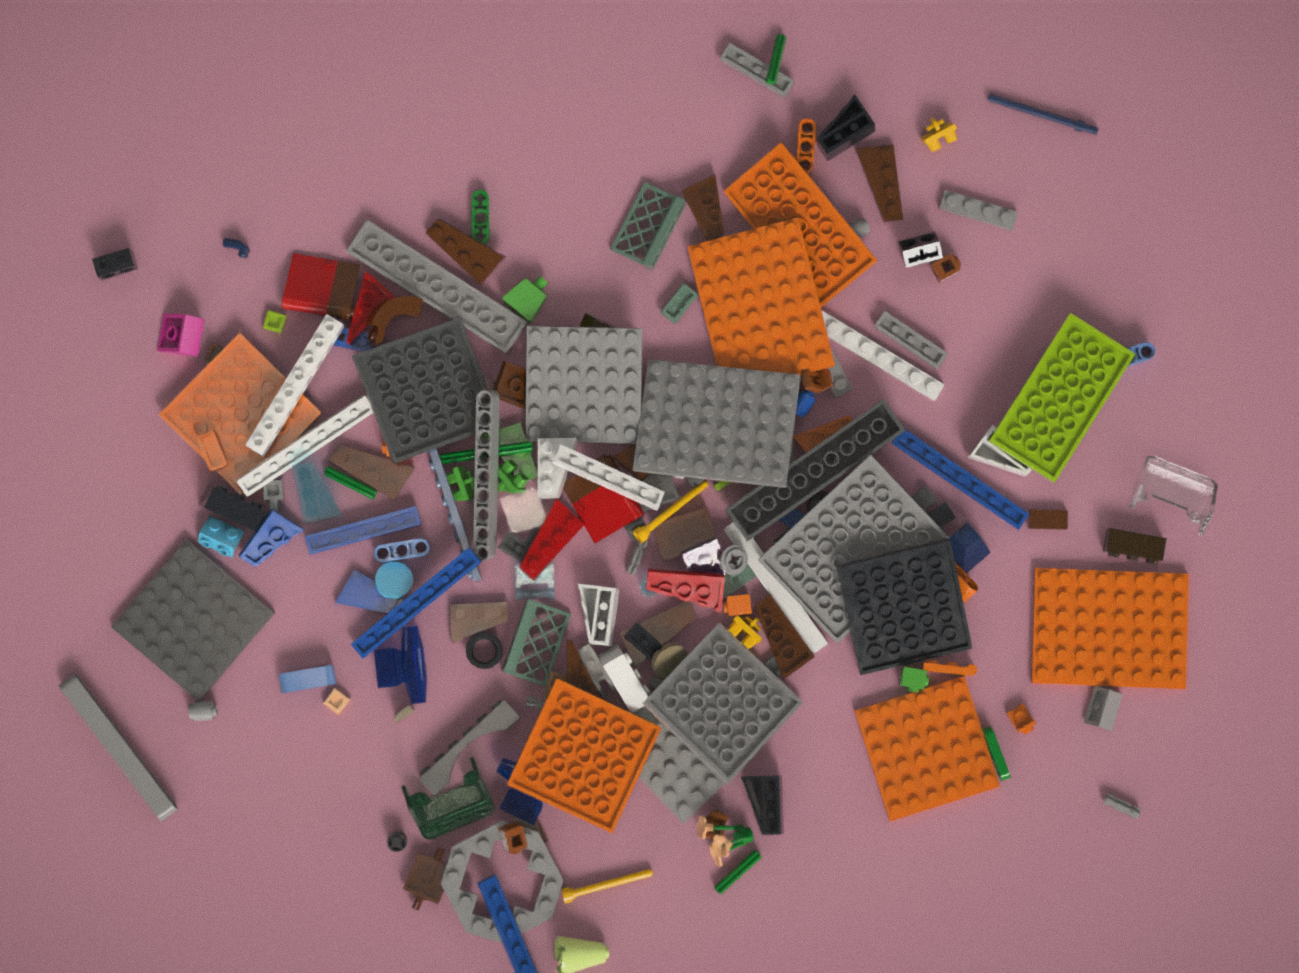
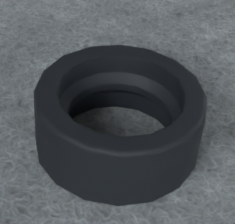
(484, 665)

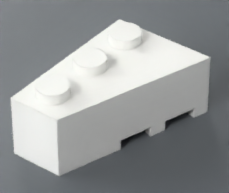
(991, 455)
(550, 476)
(600, 612)
(624, 677)

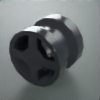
(394, 844)

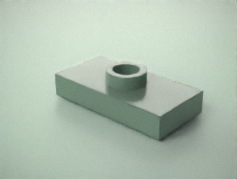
(679, 303)
(734, 582)

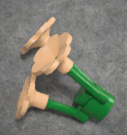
(721, 846)

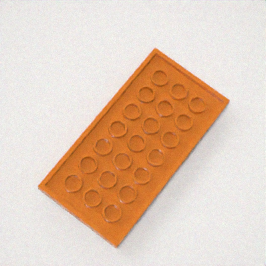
(782, 190)

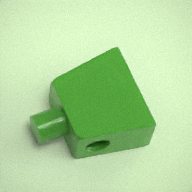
(527, 298)

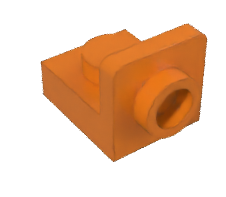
(1021, 719)

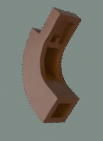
(386, 310)

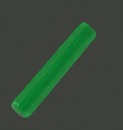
(776, 58)
(350, 482)
(737, 872)

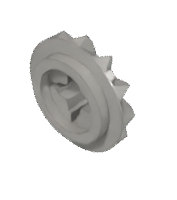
(739, 562)

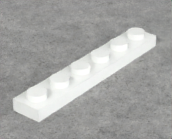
(608, 477)

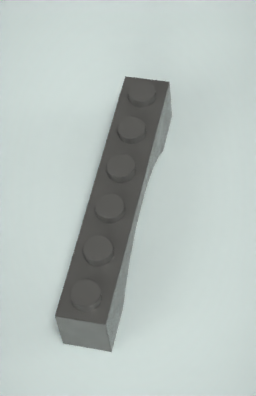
(440, 773)

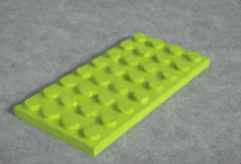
(1062, 397)

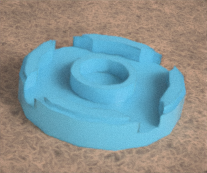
(393, 580)

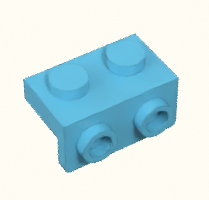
(220, 536)

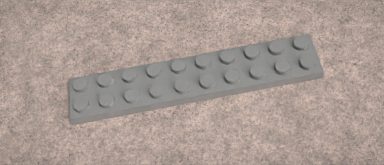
(436, 286)

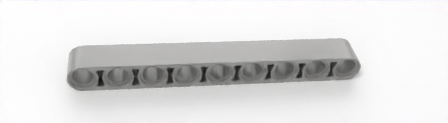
(491, 467)
(118, 747)

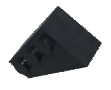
(846, 129)
(232, 507)
(767, 802)

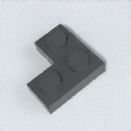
(515, 546)

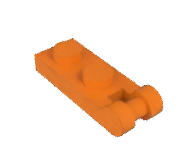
(949, 668)

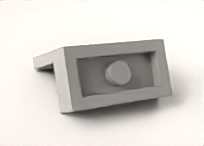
(1103, 708)

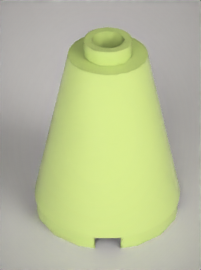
(578, 954)

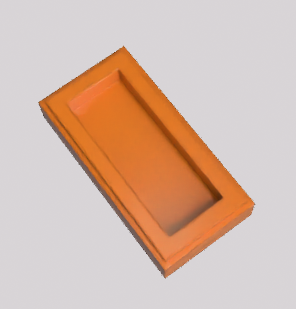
(212, 450)

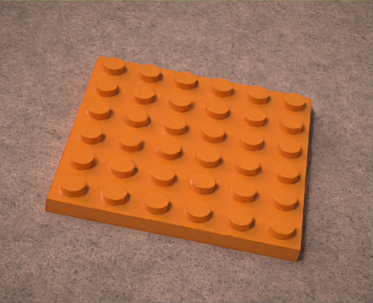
(232, 400)
(927, 748)
(584, 755)

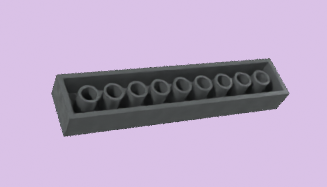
(816, 470)

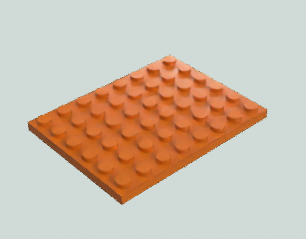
(762, 300)
(1110, 628)

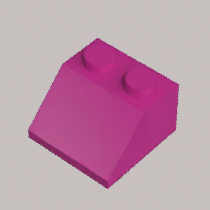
(180, 334)

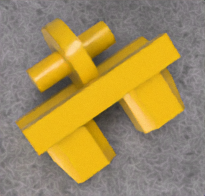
(946, 131)
(751, 636)

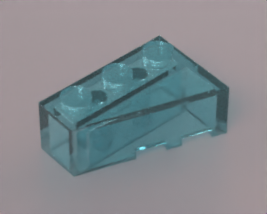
(313, 497)

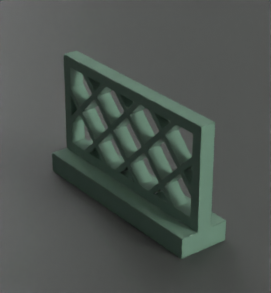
(664, 228)
(521, 634)

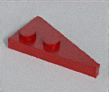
(369, 297)

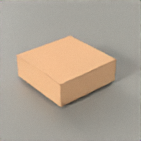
(336, 701)

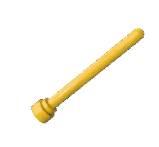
(642, 533)
(570, 893)

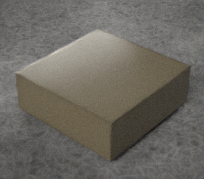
(404, 713)

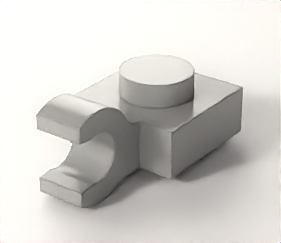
(273, 492)

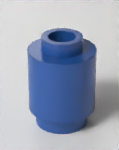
(805, 402)

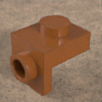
(816, 381)
(716, 817)

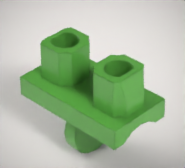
(508, 481)
(465, 482)

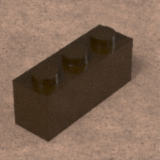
(1134, 545)

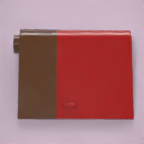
(321, 286)
(600, 507)

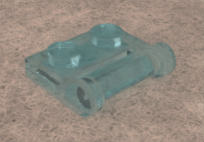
(544, 577)

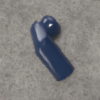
(237, 244)

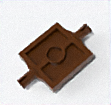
(426, 878)

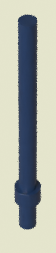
(1078, 125)

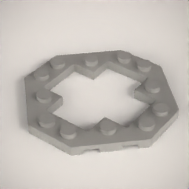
(464, 901)

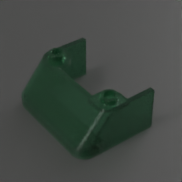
(453, 808)

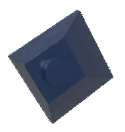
(968, 548)

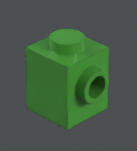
(914, 679)

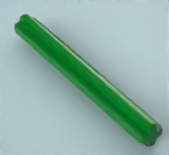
(505, 449)

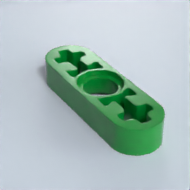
(485, 203)
(996, 754)

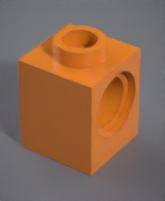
(737, 605)

